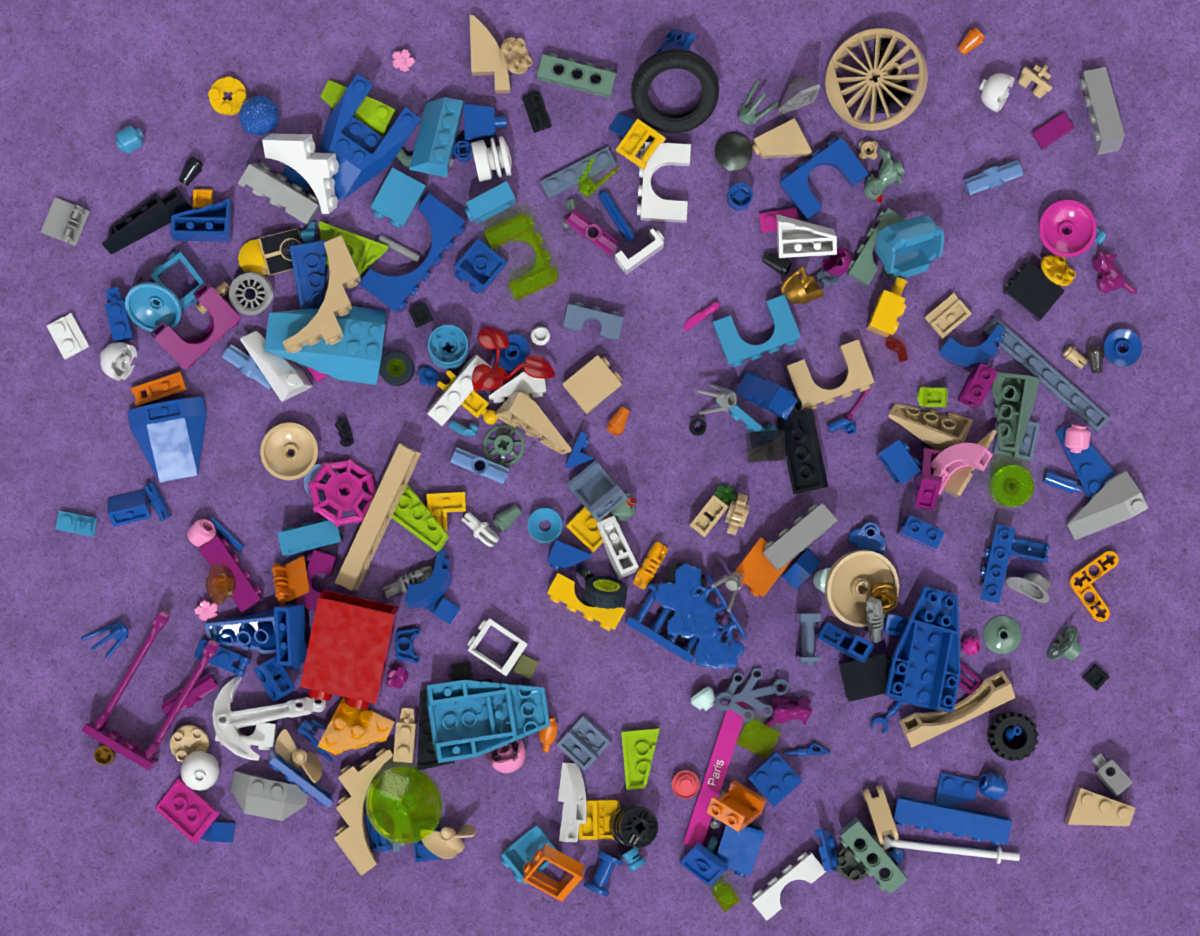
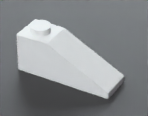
(617, 547)

